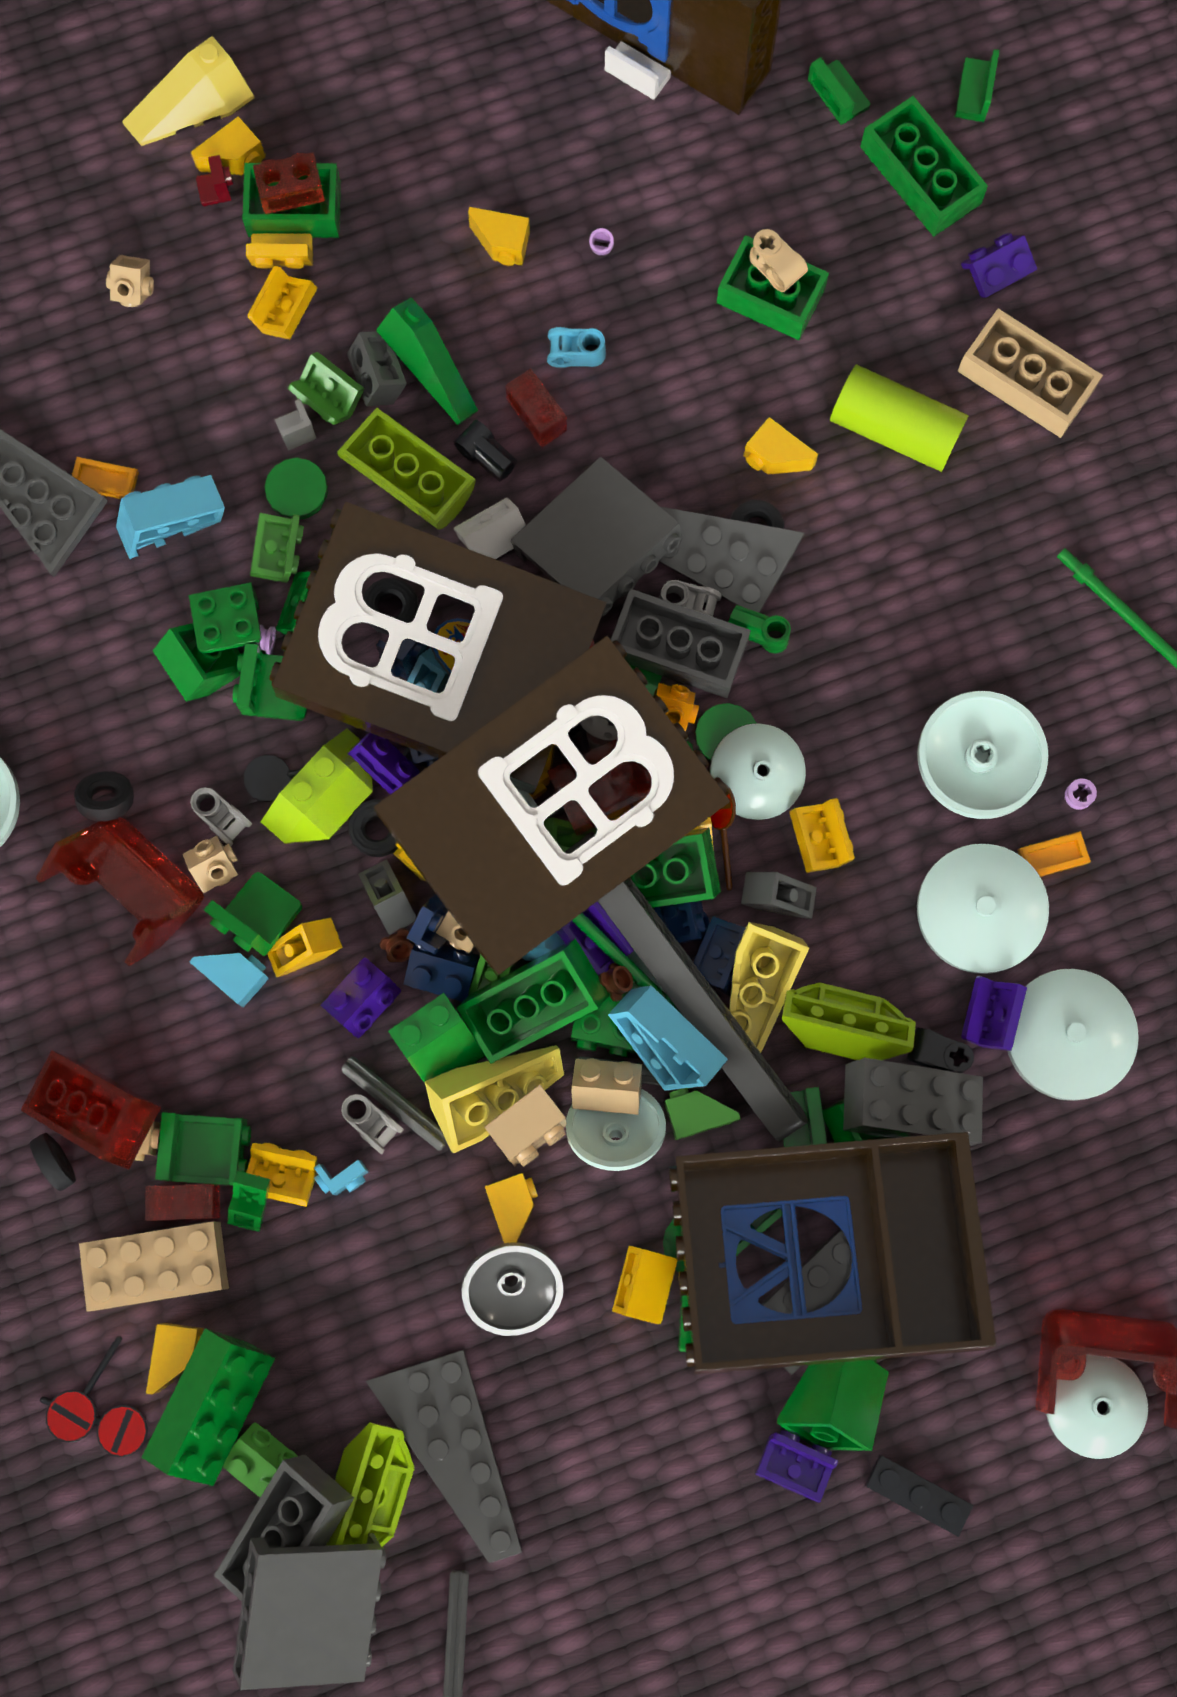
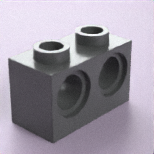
(376, 369)

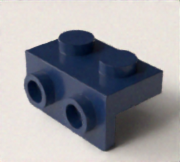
(406, 656)
(445, 972)

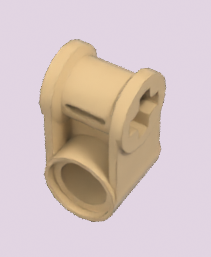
(776, 260)

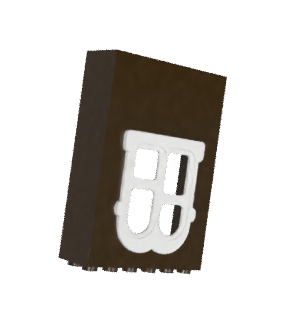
(514, 643)
(491, 849)

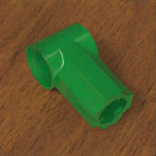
(760, 627)

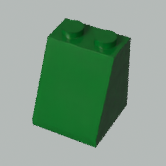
(436, 1039)
(837, 1405)

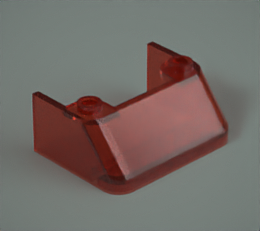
(133, 874)
(1074, 1334)

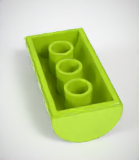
(898, 417)
(408, 469)

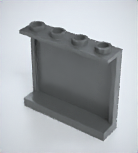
(599, 535)
(307, 1614)

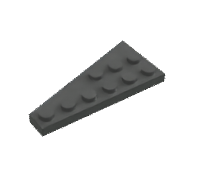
(45, 502)
(732, 556)
(449, 1436)

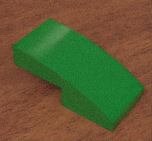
(248, 1201)

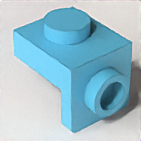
(348, 1179)

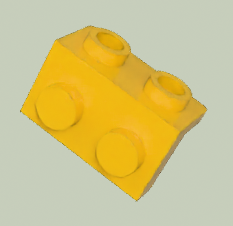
(280, 250)
(281, 303)
(822, 836)
(289, 1172)

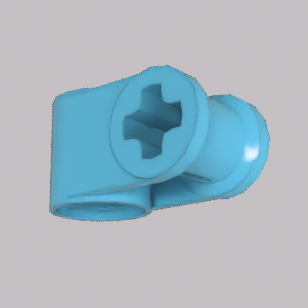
(573, 347)

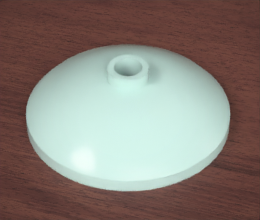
(737, 763)
(640, 1135)
(1076, 1415)

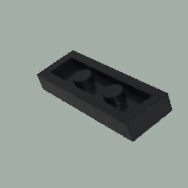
(919, 1495)

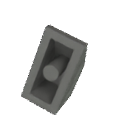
(778, 894)
(387, 897)

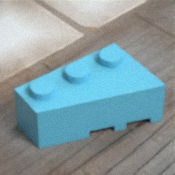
(167, 511)
(666, 1040)

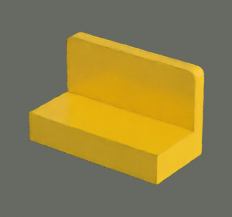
(644, 1285)

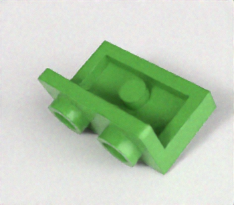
(327, 390)
(275, 547)
(256, 1458)

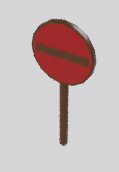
(721, 821)

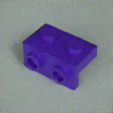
(1000, 264)
(383, 762)
(595, 955)
(361, 997)
(993, 1013)
(796, 1465)

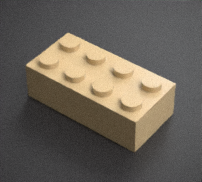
(1029, 372)
(527, 1127)
(153, 1266)

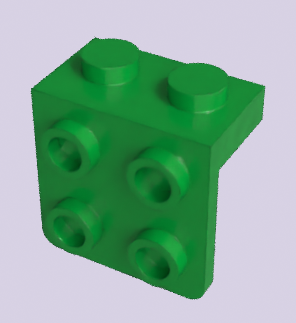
(225, 618)
(254, 692)
(256, 914)
(599, 1030)

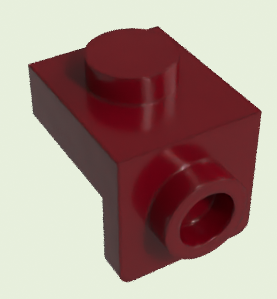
(214, 187)

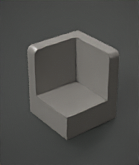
(296, 427)

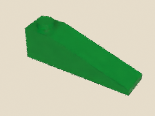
(421, 349)

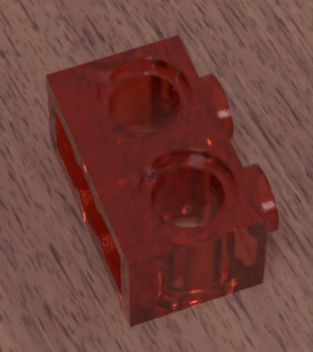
(290, 190)
(536, 407)
(182, 1202)

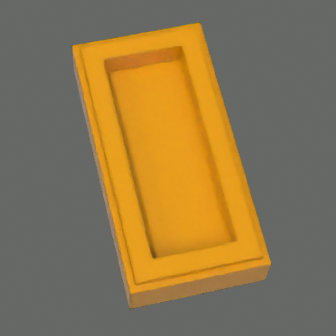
(105, 478)
(1056, 854)

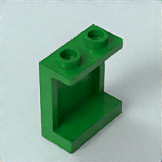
(201, 1149)

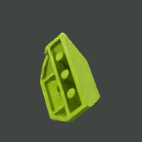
(320, 794)
(847, 1022)
(377, 1474)

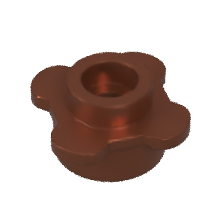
(397, 953)
(616, 981)

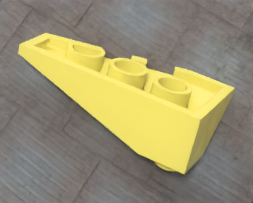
(195, 90)
(762, 974)
(478, 1093)

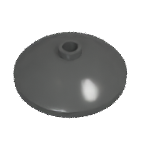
(515, 1304)

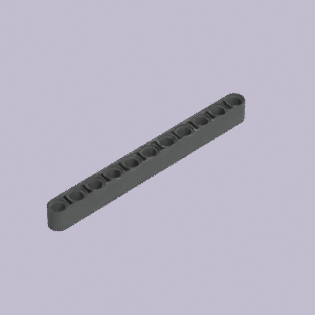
(701, 1006)

